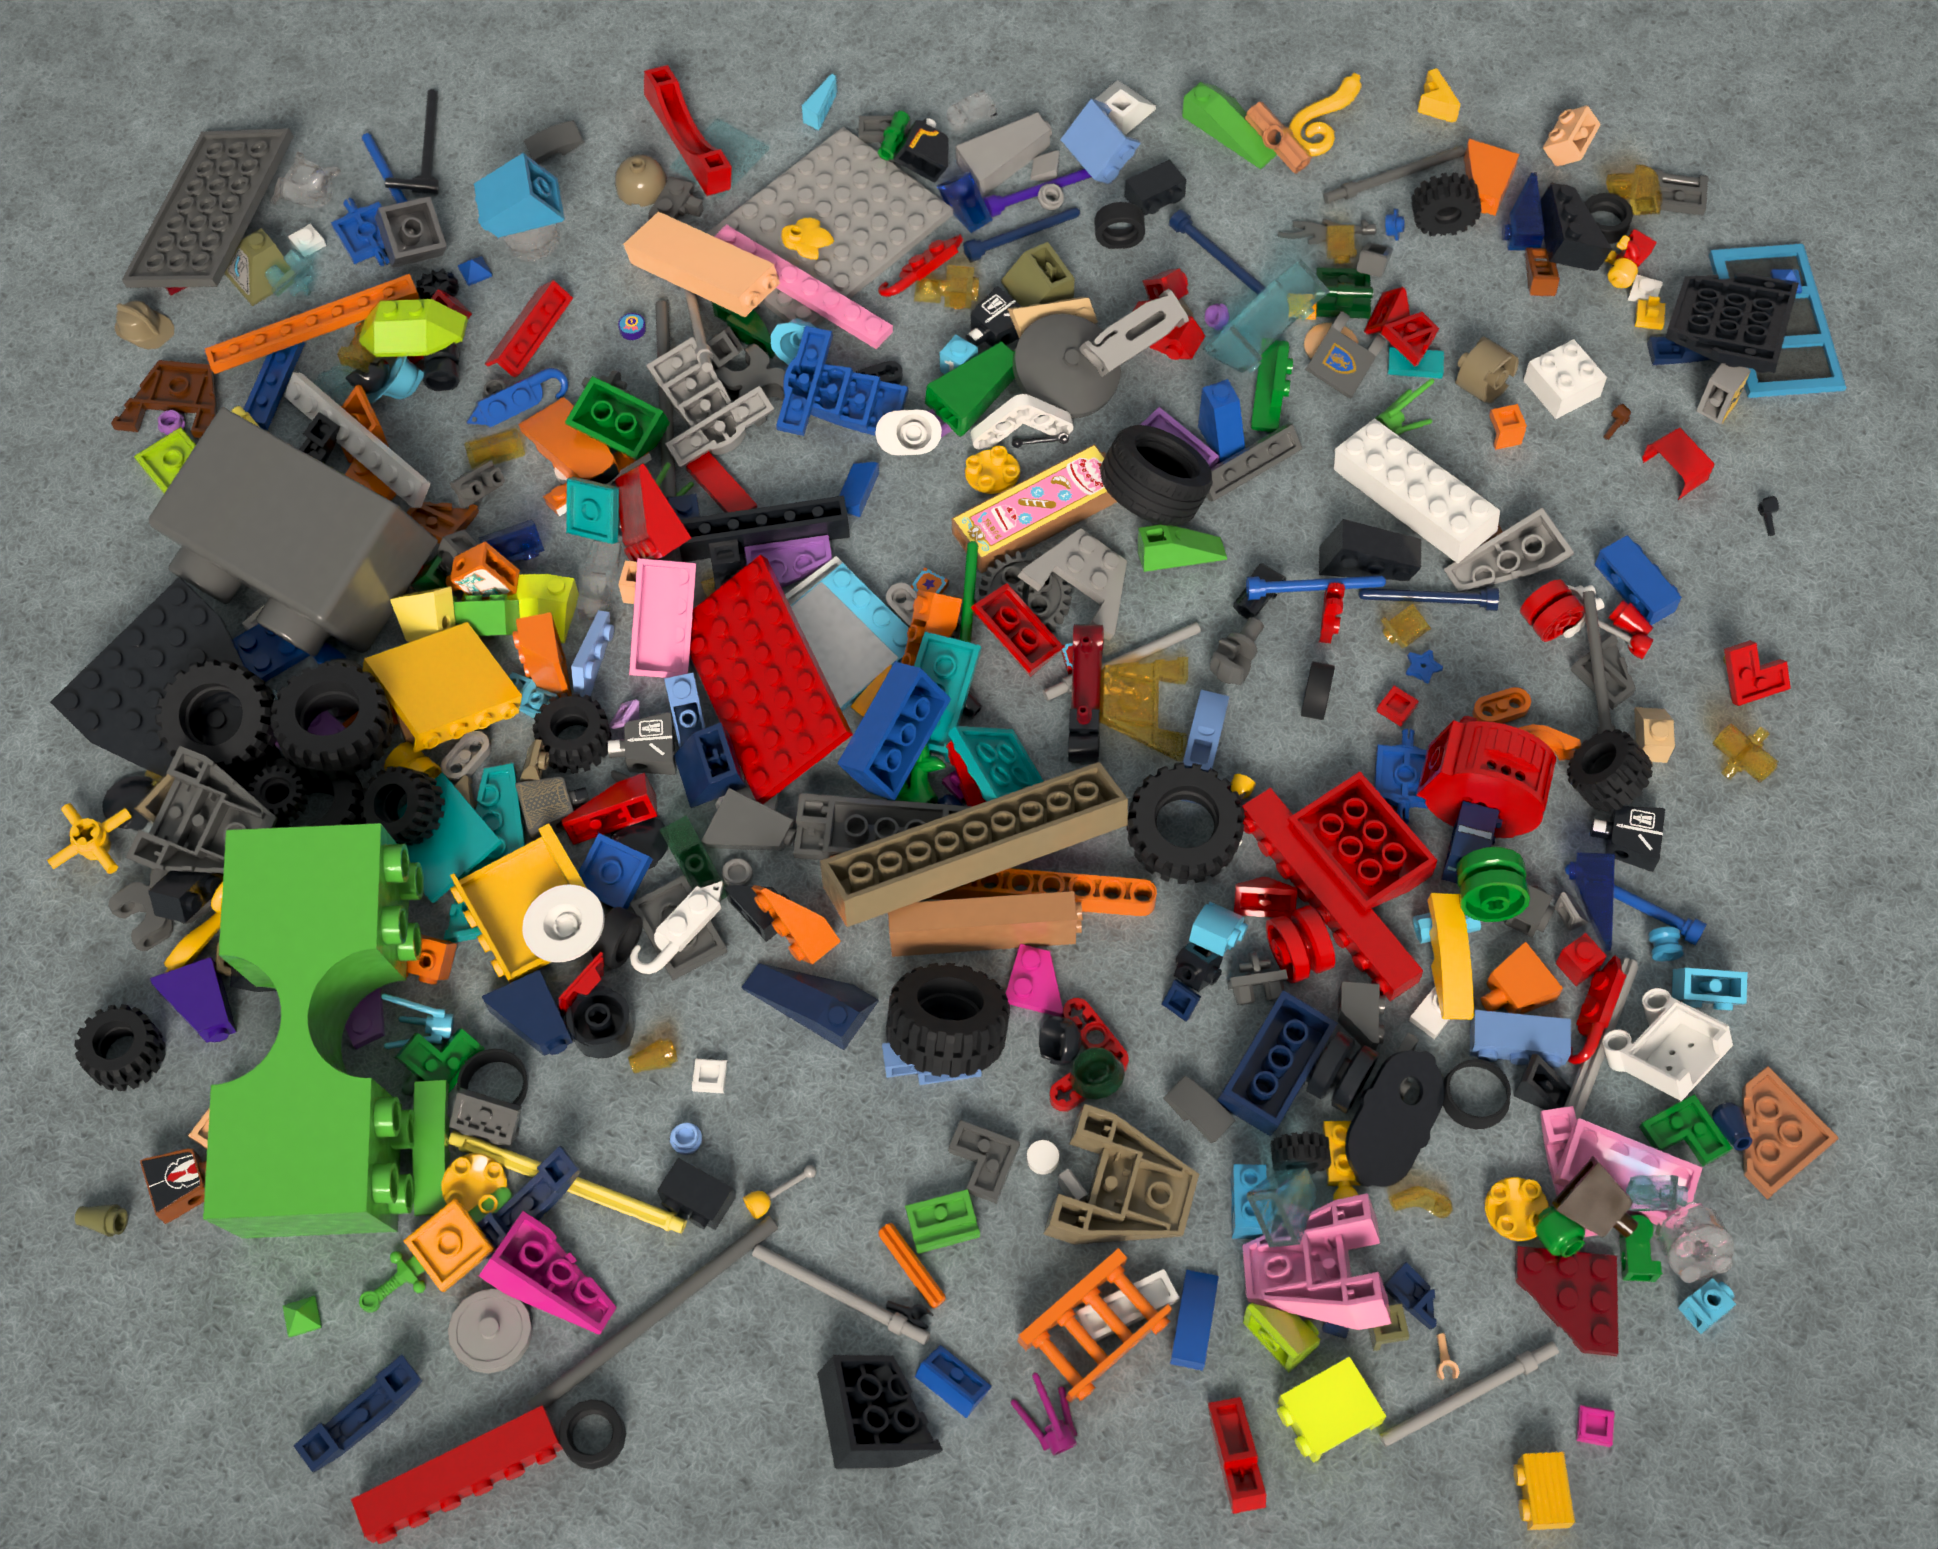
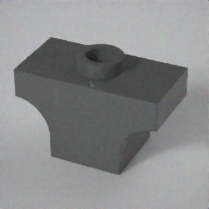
(724, 347)

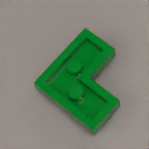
(433, 1065)
(1690, 1123)

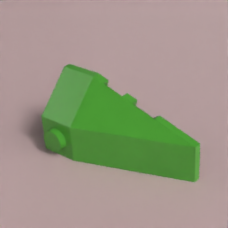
(1225, 121)

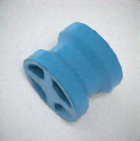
(1665, 944)

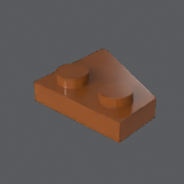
(442, 518)

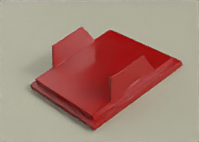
(583, 983)

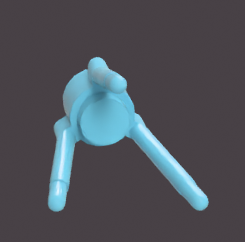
(437, 1024)

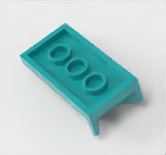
(952, 667)

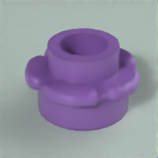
(1217, 316)
(169, 417)

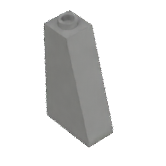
(1003, 151)

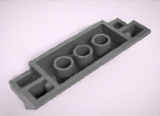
(840, 823)

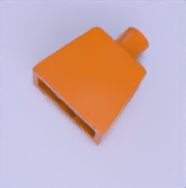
(1521, 983)

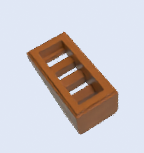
(1541, 280)

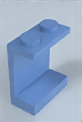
(1099, 142)

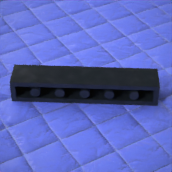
(766, 526)

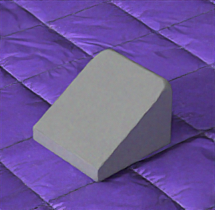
(1046, 166)
(1570, 912)

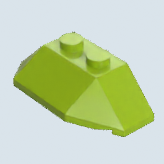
(411, 328)

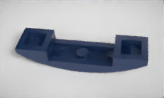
(535, 1198)
(361, 1416)

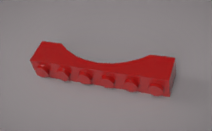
(705, 161)

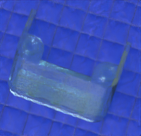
(1267, 317)

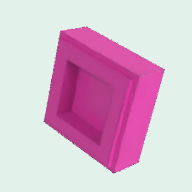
(1595, 1426)

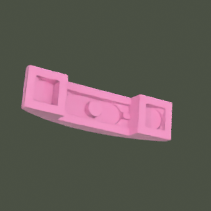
(1556, 1130)

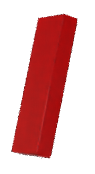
(719, 484)

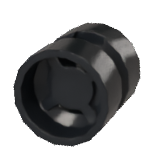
(442, 369)

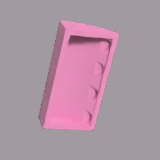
(662, 618)
(1622, 1160)

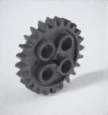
(1051, 598)

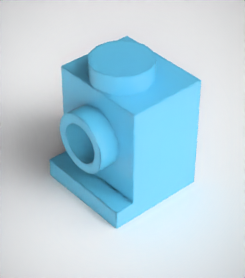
(1701, 1312)

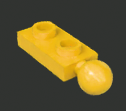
(1339, 1172)

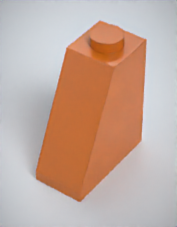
(1492, 172)

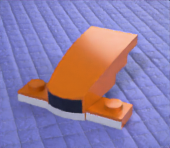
(573, 452)

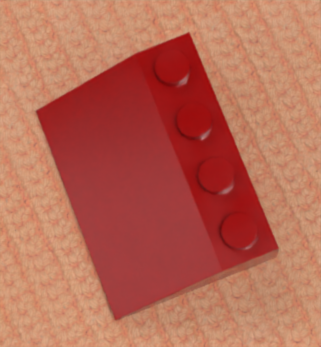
(646, 517)
(1364, 842)

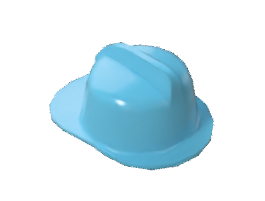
(402, 381)

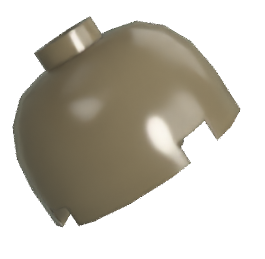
(640, 180)

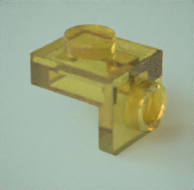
(1340, 243)
(1405, 626)

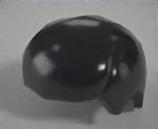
(372, 380)
(1059, 1040)

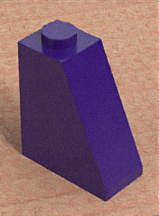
(199, 998)

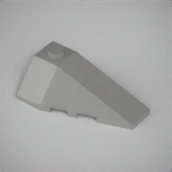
(1517, 552)

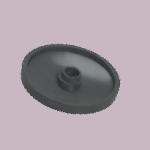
(1055, 370)

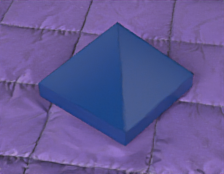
(475, 270)
(1787, 275)

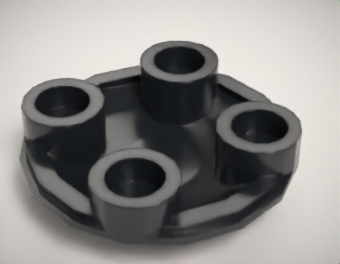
(127, 795)
(644, 838)

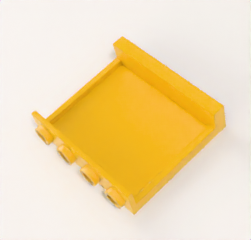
(445, 685)
(504, 891)

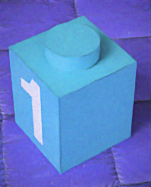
(956, 353)

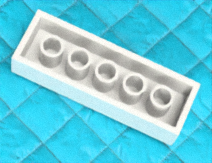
(1416, 490)

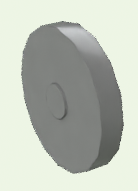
(490, 1331)

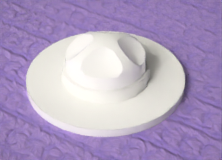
(563, 923)

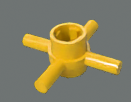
(89, 838)

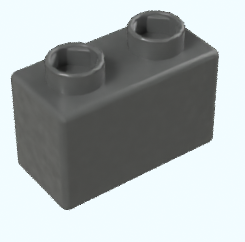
(291, 532)

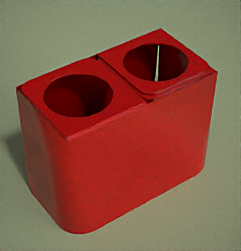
(1684, 457)

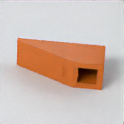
(931, 614)
(804, 929)

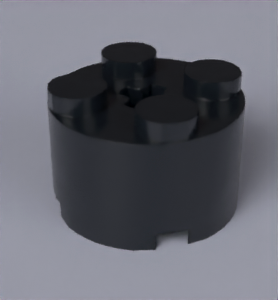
(605, 1038)

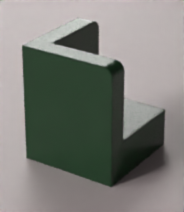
(430, 576)

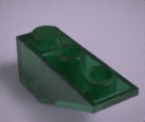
(691, 854)

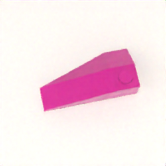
(542, 1274)

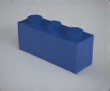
(1638, 579)

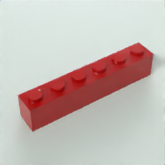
(455, 1475)

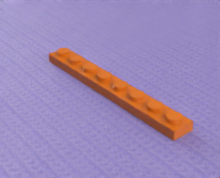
(307, 325)

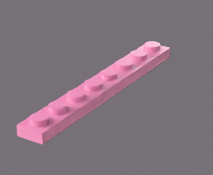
(816, 294)

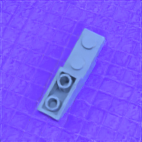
(1205, 731)

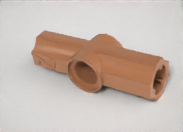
(1267, 127)

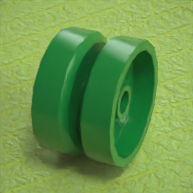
(1492, 884)

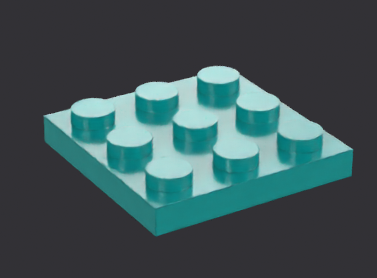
(994, 760)

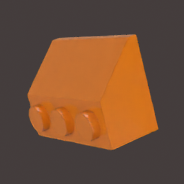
(542, 653)

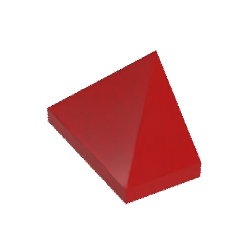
(1390, 308)
(1264, 898)

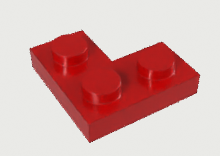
(1751, 680)

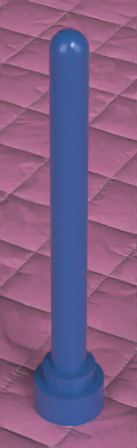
(1258, 587)
(1689, 929)

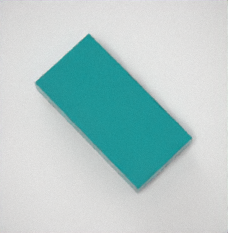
(1430, 366)

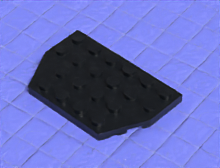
(1734, 319)

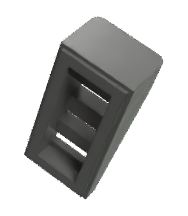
(1374, 259)

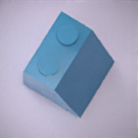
(518, 198)

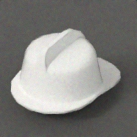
(908, 432)

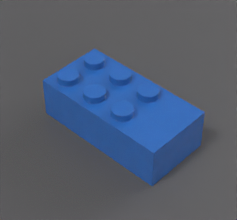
(894, 730)

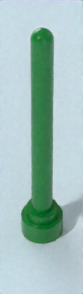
(969, 591)

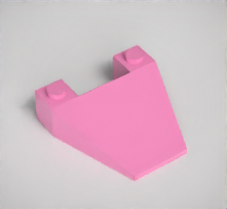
(1317, 1274)

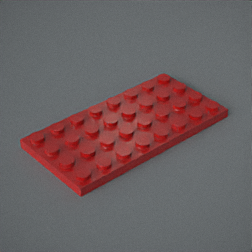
(764, 680)

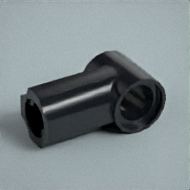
(1251, 608)

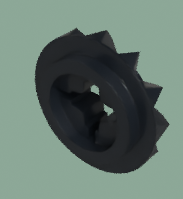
(447, 282)

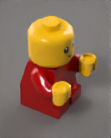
(1625, 265)

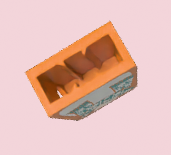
(483, 573)

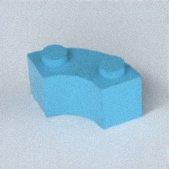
(1217, 929)

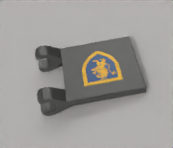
(1341, 360)

